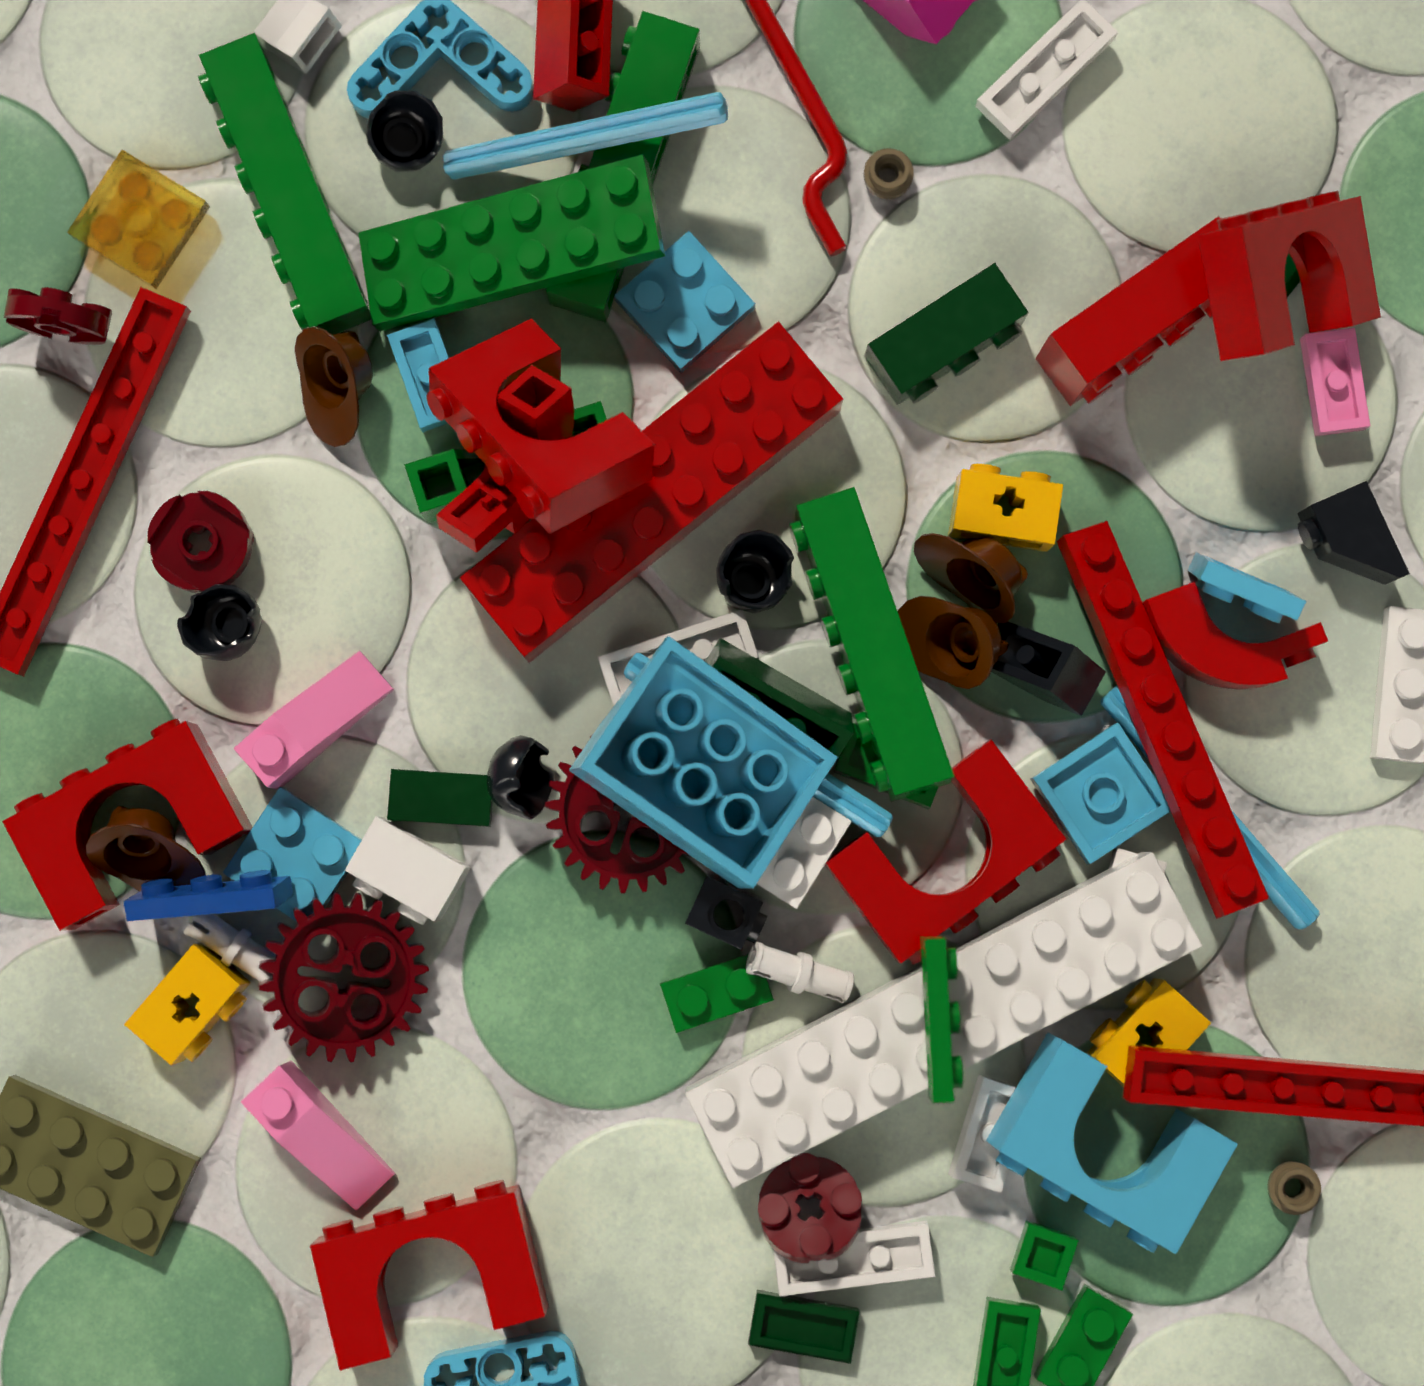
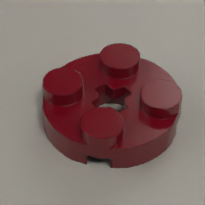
(56, 314)
(194, 513)
(814, 1238)

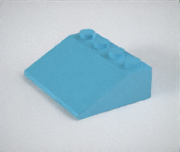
(704, 764)

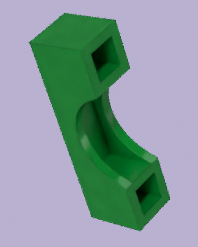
(447, 474)

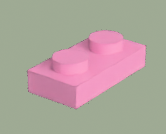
(1335, 382)

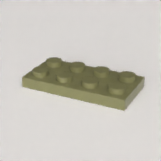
(90, 1166)

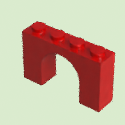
(1247, 272)
(549, 478)
(55, 828)
(1016, 838)
(355, 1259)

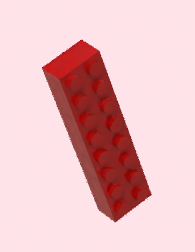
(703, 458)

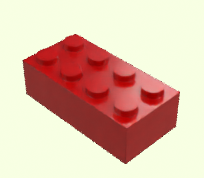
(1129, 323)

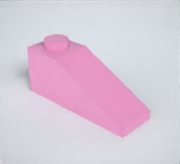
(313, 721)
(317, 1134)

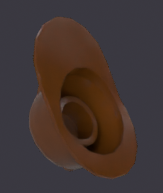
(332, 379)
(975, 571)
(951, 640)
(141, 848)

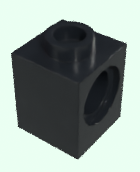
(702, 914)

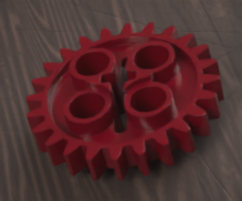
(580, 800)
(334, 1023)

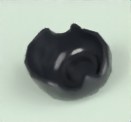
(405, 131)
(755, 571)
(220, 623)
(518, 778)

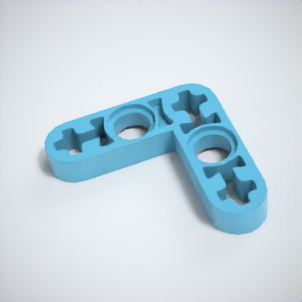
(445, 44)
(565, 1375)

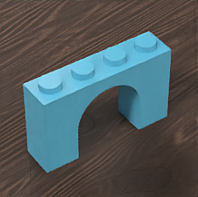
(1154, 1200)

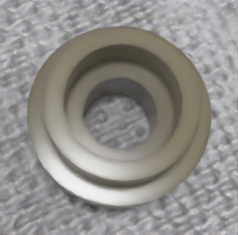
(893, 160)
(1308, 1194)

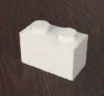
(406, 870)

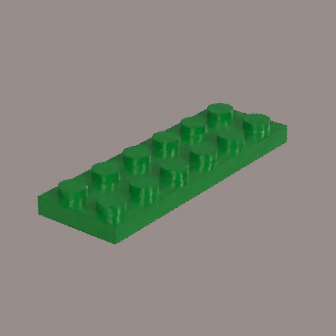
(511, 243)

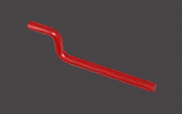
(819, 117)

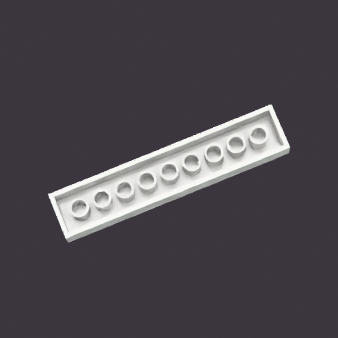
(1005, 990)

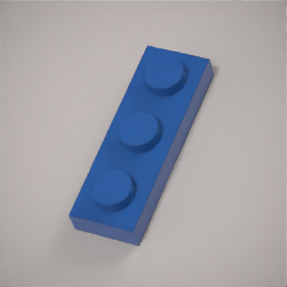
(208, 896)

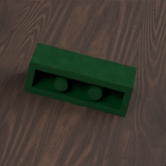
(947, 335)
(794, 702)

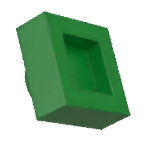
(1044, 1255)

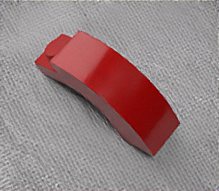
(535, 408)
(1213, 657)

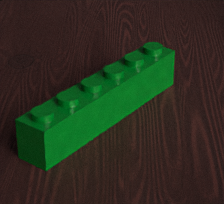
(655, 72)
(284, 185)
(872, 645)

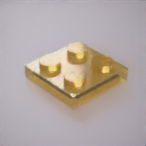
(138, 219)

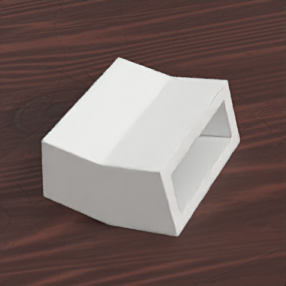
(298, 31)

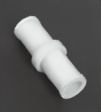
(232, 945)
(799, 972)

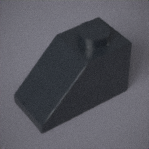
(1352, 535)
(1048, 668)

